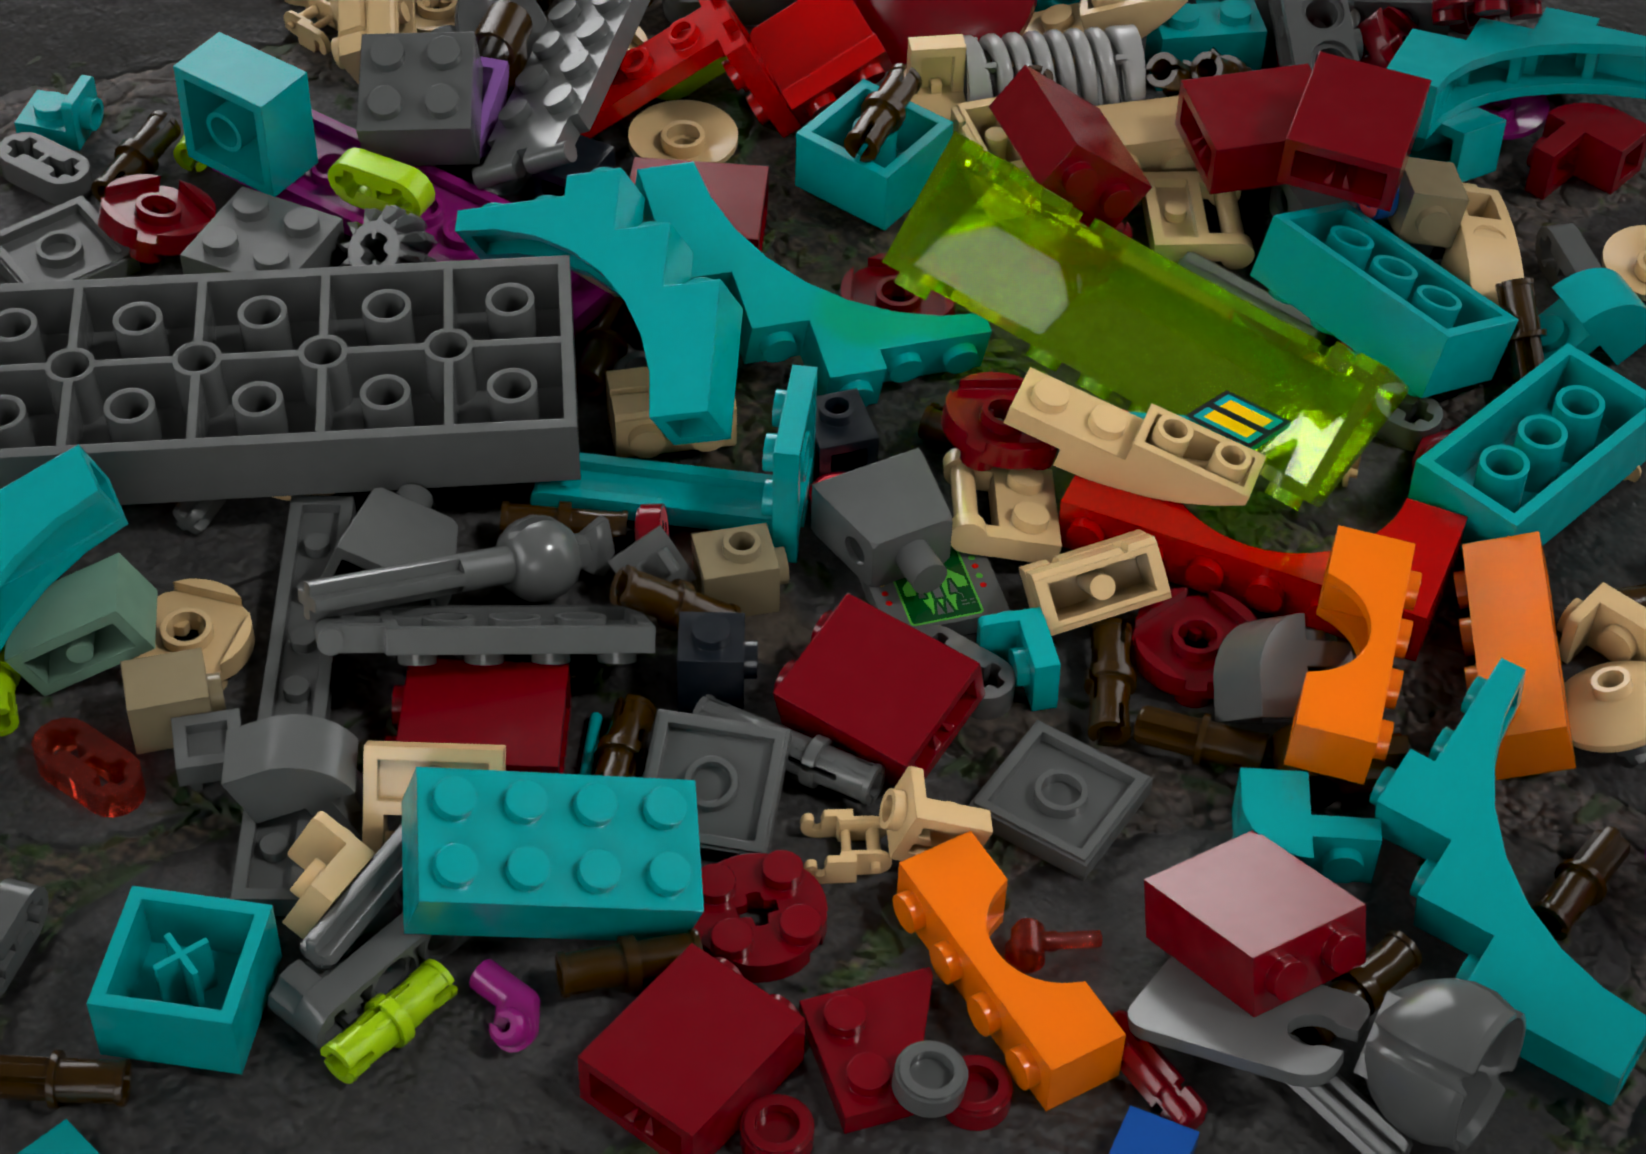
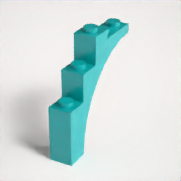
(1512, 61)
(789, 317)
(684, 323)
(48, 526)
(1474, 902)

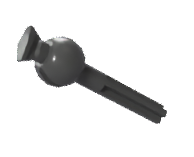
(532, 560)

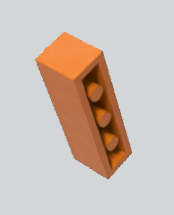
(1515, 621)

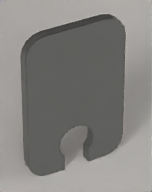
(1197, 1019)

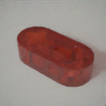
(96, 758)

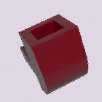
(1586, 142)

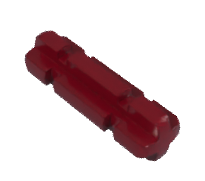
(1159, 1080)

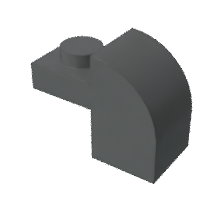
(1265, 666)
(293, 766)

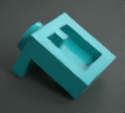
(64, 117)
(1027, 645)

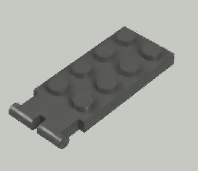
(560, 88)
(489, 633)

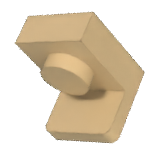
(1605, 623)
(921, 822)
(330, 862)

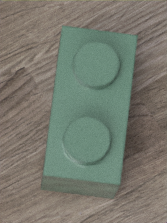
(84, 626)

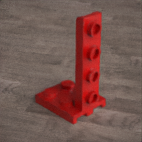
(684, 50)

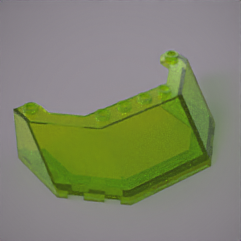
(1135, 318)

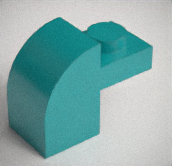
(1593, 312)
(1280, 809)

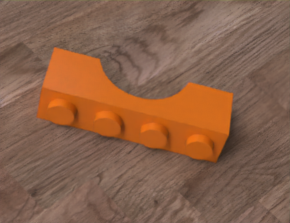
(1342, 708)
(1051, 1033)

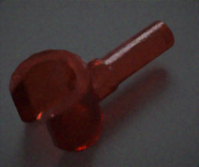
(1030, 941)

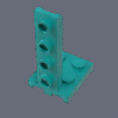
(708, 495)

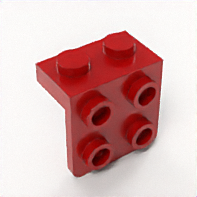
(819, 53)

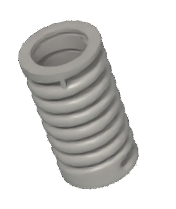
(1105, 71)

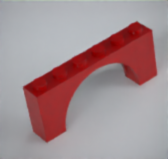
(1254, 576)

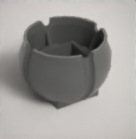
(1440, 1059)

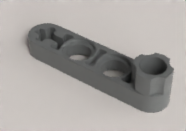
(326, 1002)

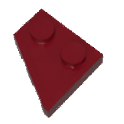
(859, 1038)

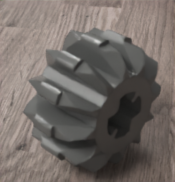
(388, 239)

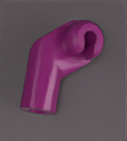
(515, 1006)

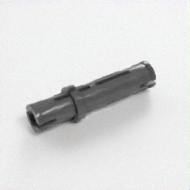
(812, 759)

